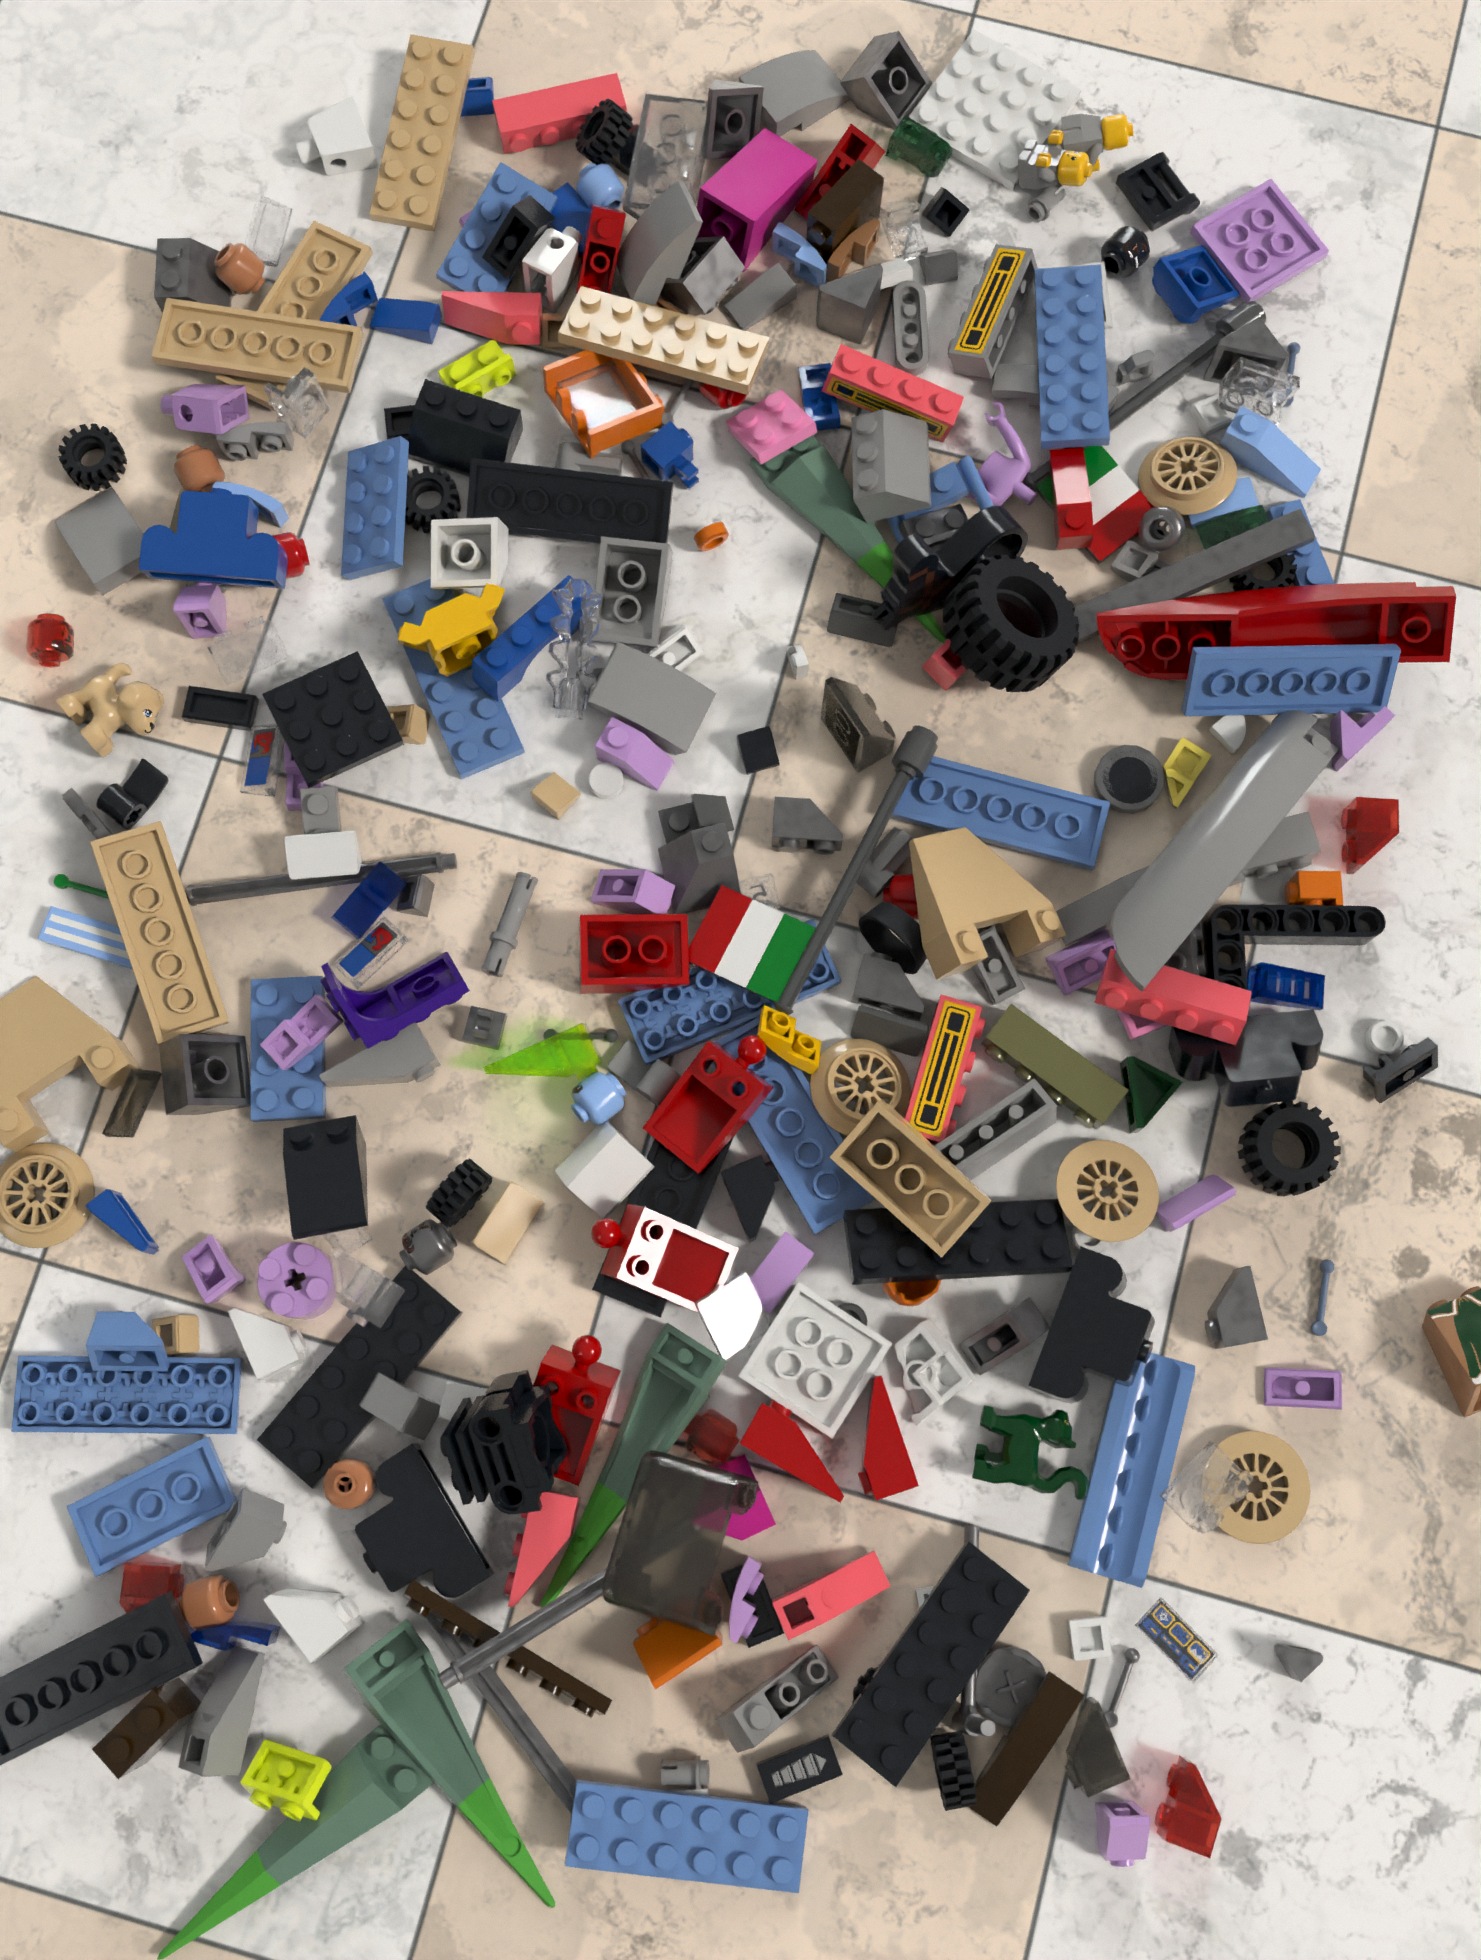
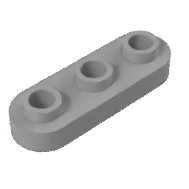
(913, 318)

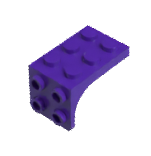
(408, 1000)

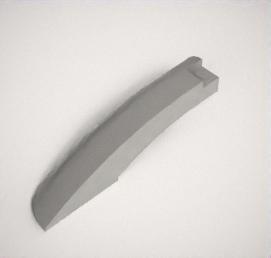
(1216, 844)

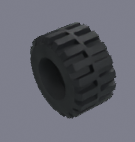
(1313, 1133)

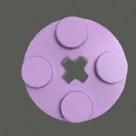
(279, 1273)

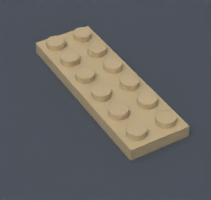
(422, 133)
(306, 286)
(663, 340)
(256, 344)
(159, 932)

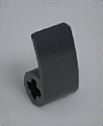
(135, 797)

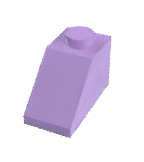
(202, 610)
(633, 753)
(632, 891)
(1122, 1832)

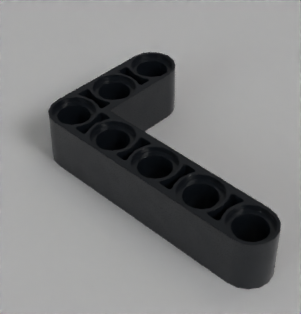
(1279, 933)

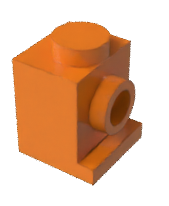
(1315, 888)

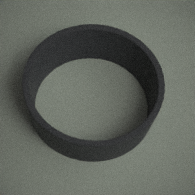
(876, 931)

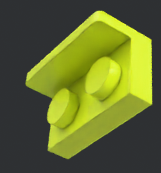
(479, 370)
(285, 1780)

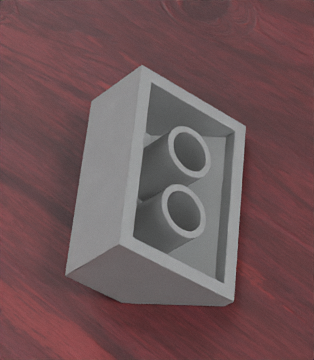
(890, 464)

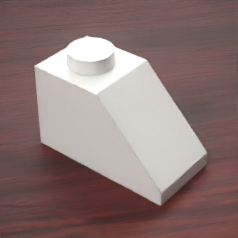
(268, 1344)

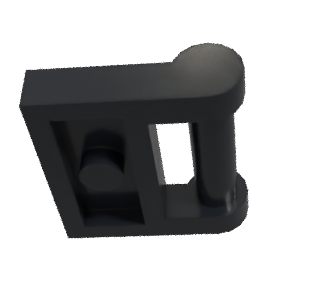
(1151, 197)

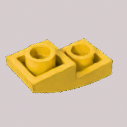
(791, 1045)

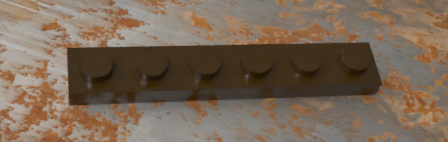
(520, 1661)

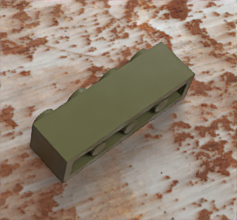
(1055, 1066)

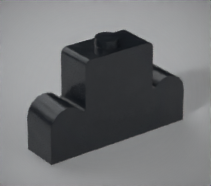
(1262, 1064)
(1092, 1332)
(420, 1530)

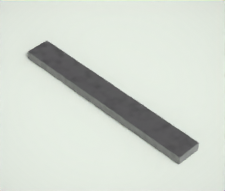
(1201, 569)

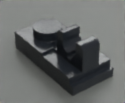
(1398, 1074)

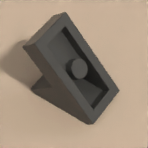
(700, 813)

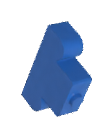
(214, 544)

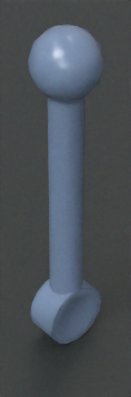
(1293, 349)
(1319, 1327)

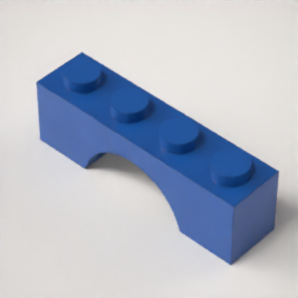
(509, 655)

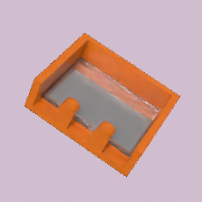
(602, 399)

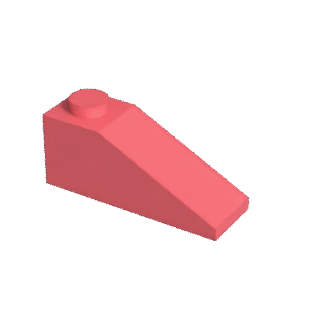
(496, 315)

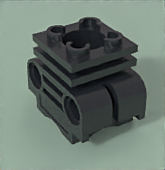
(505, 1445)

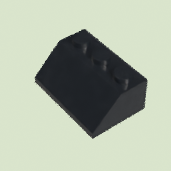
(458, 426)

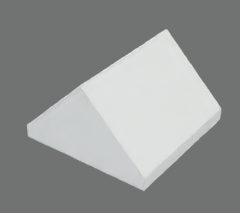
(604, 1169)

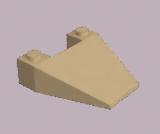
(970, 887)
(39, 1044)

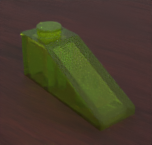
(556, 1056)

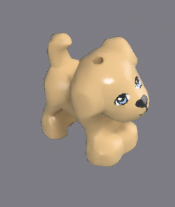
(135, 706)

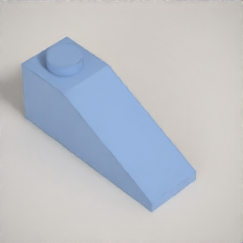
(1269, 452)

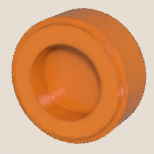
(711, 536)

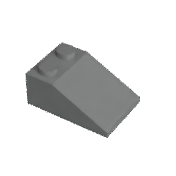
(634, 590)

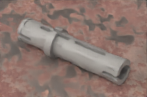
(505, 936)

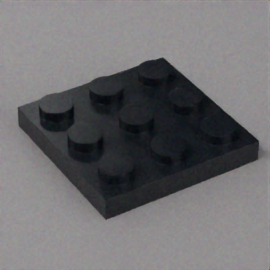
(333, 719)

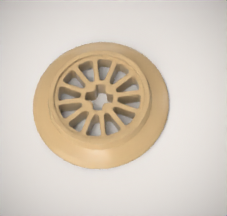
(1212, 471)
(825, 1094)
(1125, 1161)
(71, 1216)
(1295, 1489)

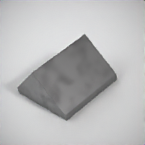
(731, 117)
(849, 304)
(1251, 342)

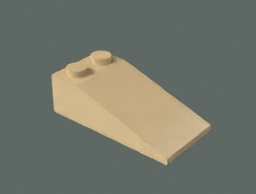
(910, 1177)

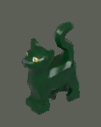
(1020, 1452)

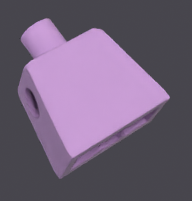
(207, 407)

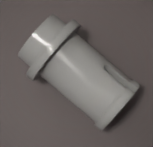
(1039, 207)
(685, 1772)

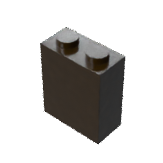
(845, 208)
(147, 1727)

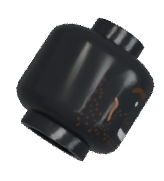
(1125, 251)

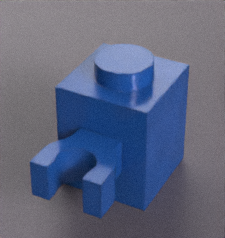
(669, 454)

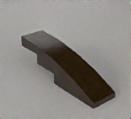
(1024, 1747)

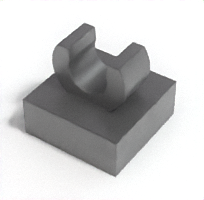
(484, 1027)

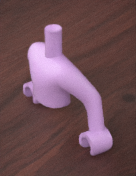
(1002, 474)

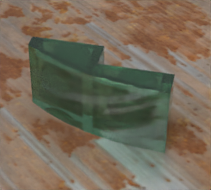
(1231, 525)

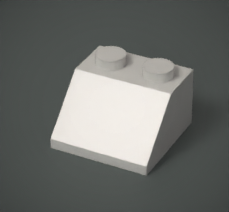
(468, 552)
(314, 1619)

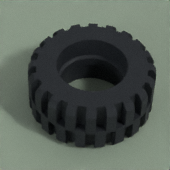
(1010, 623)

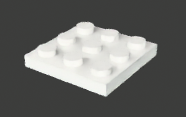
(815, 1359)

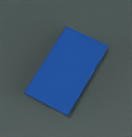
(571, 212)

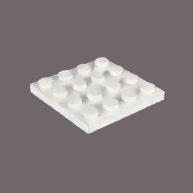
(991, 106)

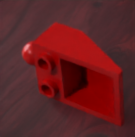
(702, 1106)
(663, 1256)
(580, 1399)

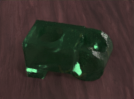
(919, 147)

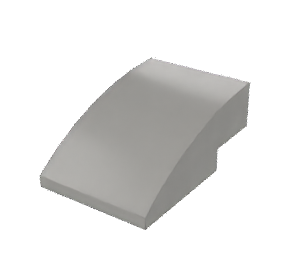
(796, 90)
(659, 244)
(104, 540)
(651, 698)

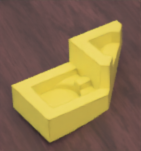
(1183, 769)

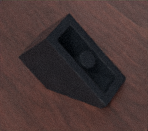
(517, 235)
(751, 1192)

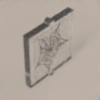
(733, 1315)

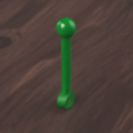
(62, 882)

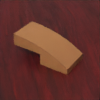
(854, 248)

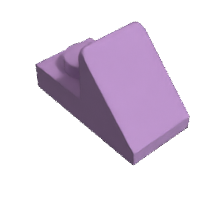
(1353, 736)
(212, 1270)

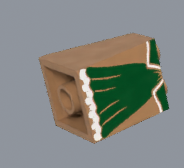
(1455, 1339)

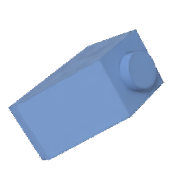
(124, 1344)

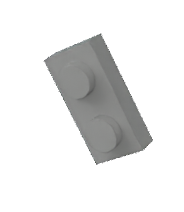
(320, 810)

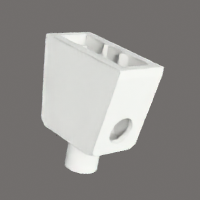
(338, 140)
(552, 266)

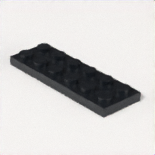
(569, 502)
(674, 1192)
(1002, 1241)
(326, 1411)
(930, 1663)
(94, 1675)

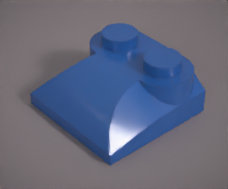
(1192, 284)

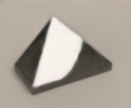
(131, 1103)

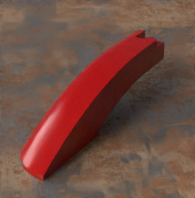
(1160, 636)

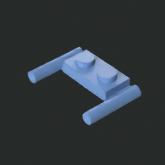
(947, 487)

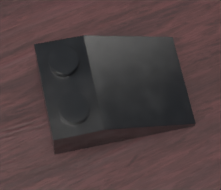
(326, 1176)

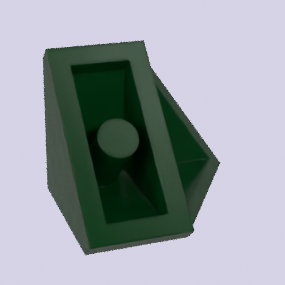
(1147, 1091)

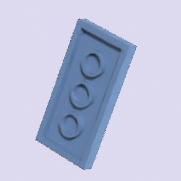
(464, 265)
(375, 508)
(298, 1090)
(152, 1506)

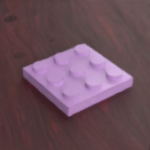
(1259, 241)

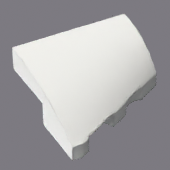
(930, 1369)

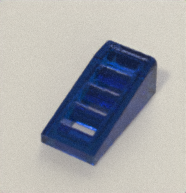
(1263, 981)

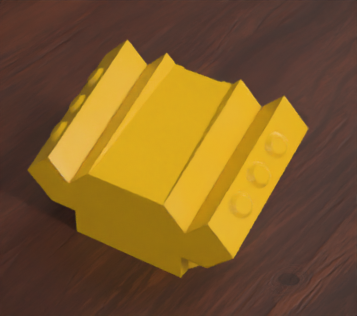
(455, 629)

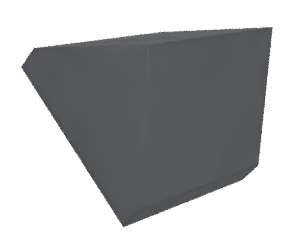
(939, 266)
(416, 896)
(1297, 1660)

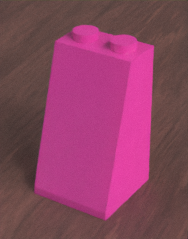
(754, 193)

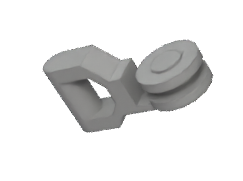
(1133, 369)

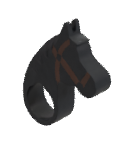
(926, 578)

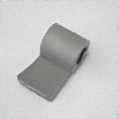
(650, 1080)

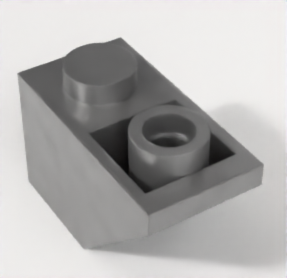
(803, 826)

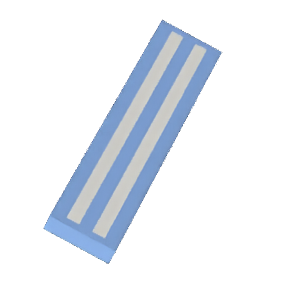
(84, 936)

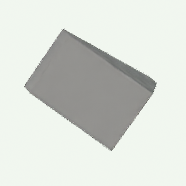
(400, 1406)

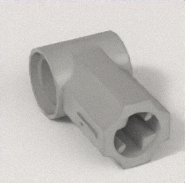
(574, 457)
(885, 861)

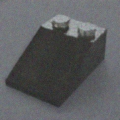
(854, 724)

